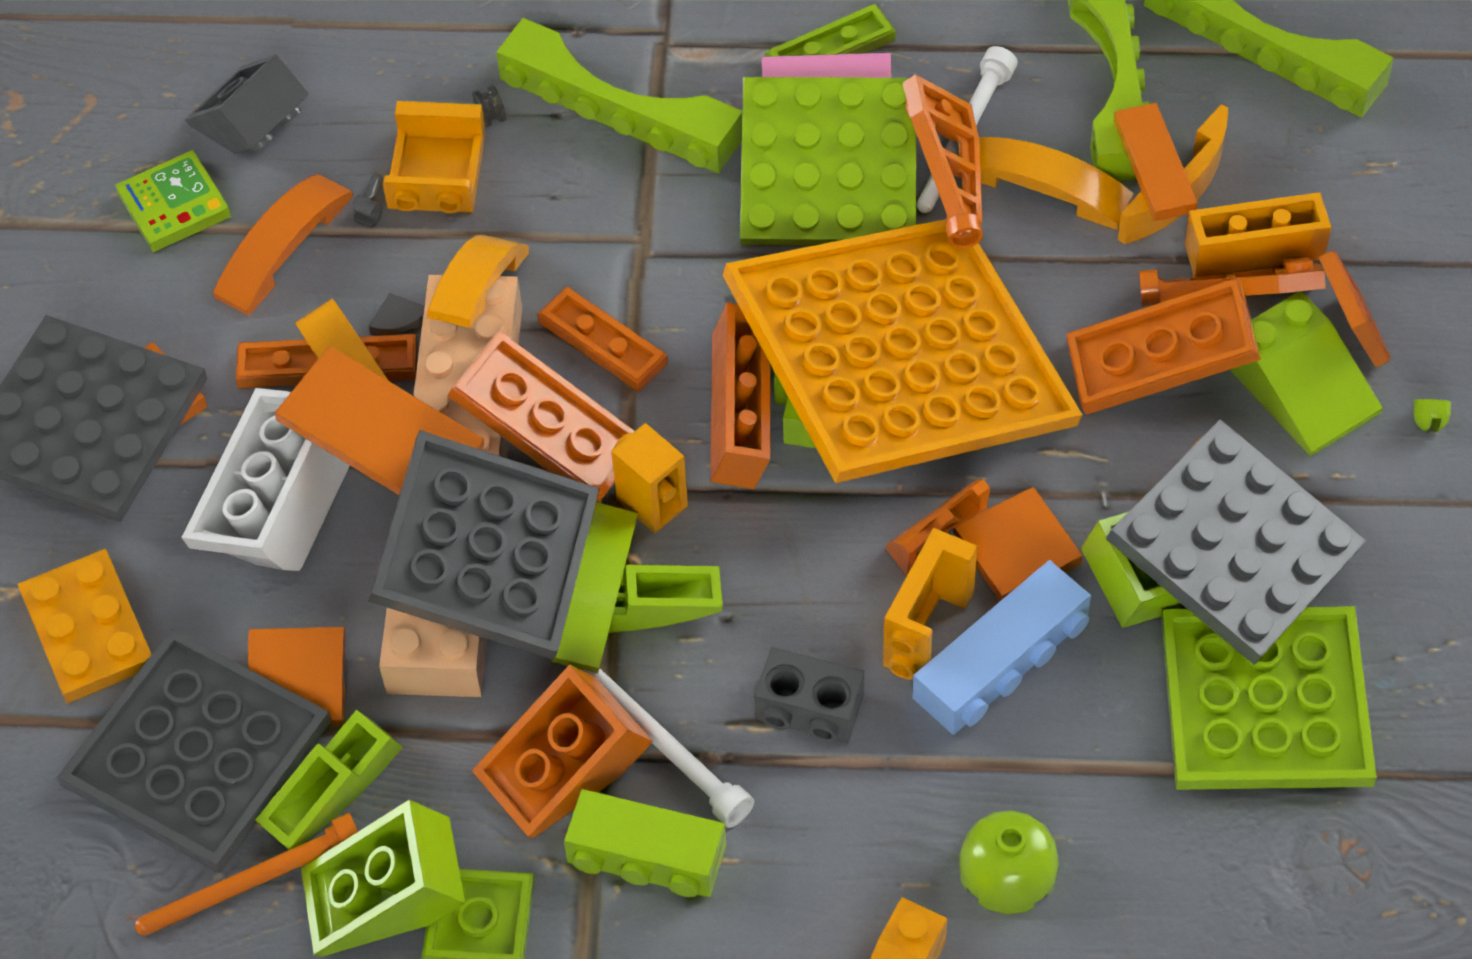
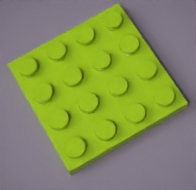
(825, 159)
(1270, 724)

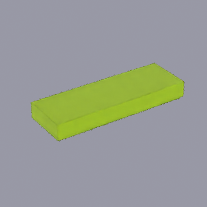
(851, 34)

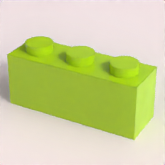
(645, 844)

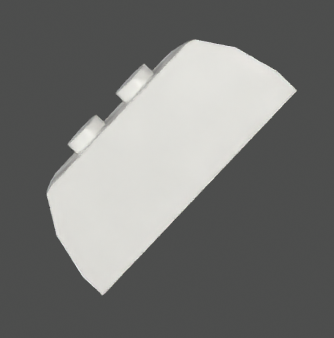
(266, 491)

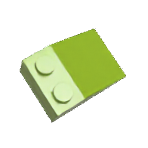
(1307, 375)
(1127, 587)
(383, 880)

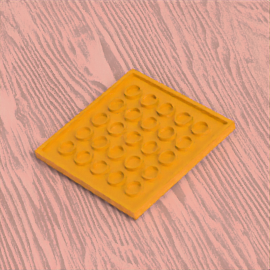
(899, 349)

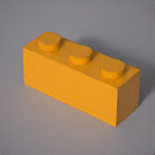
(1256, 234)

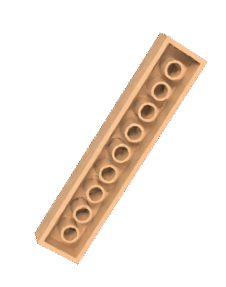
(415, 652)

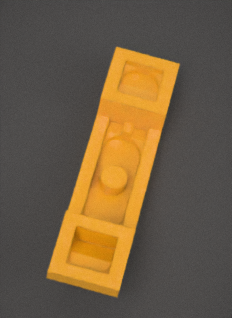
(1208, 147)
(1055, 174)
(469, 276)

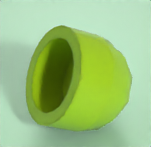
(1431, 411)

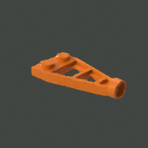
(953, 118)
(1295, 275)

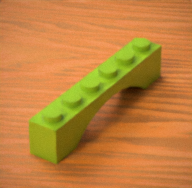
(1110, 27)
(1336, 70)
(690, 127)

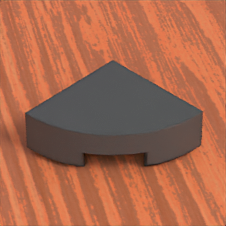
(396, 316)

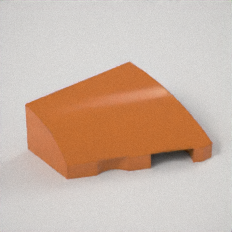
(950, 514)
(303, 662)

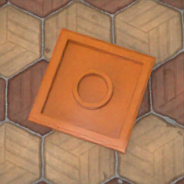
(1355, 308)
(1017, 541)

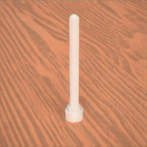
(996, 69)
(729, 801)

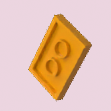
(85, 625)

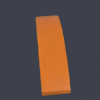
(275, 237)

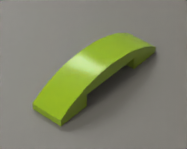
(596, 588)

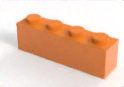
(738, 402)

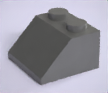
(250, 106)

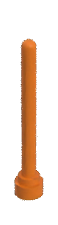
(342, 829)

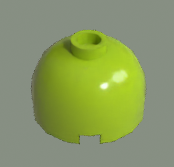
(1008, 861)

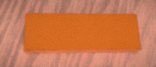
(1155, 161)
(602, 339)

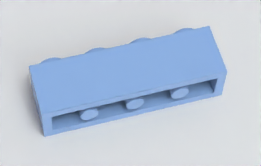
(1001, 648)

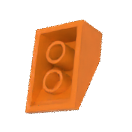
(562, 744)

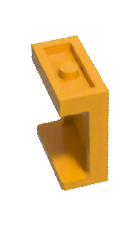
(436, 157)
(941, 571)

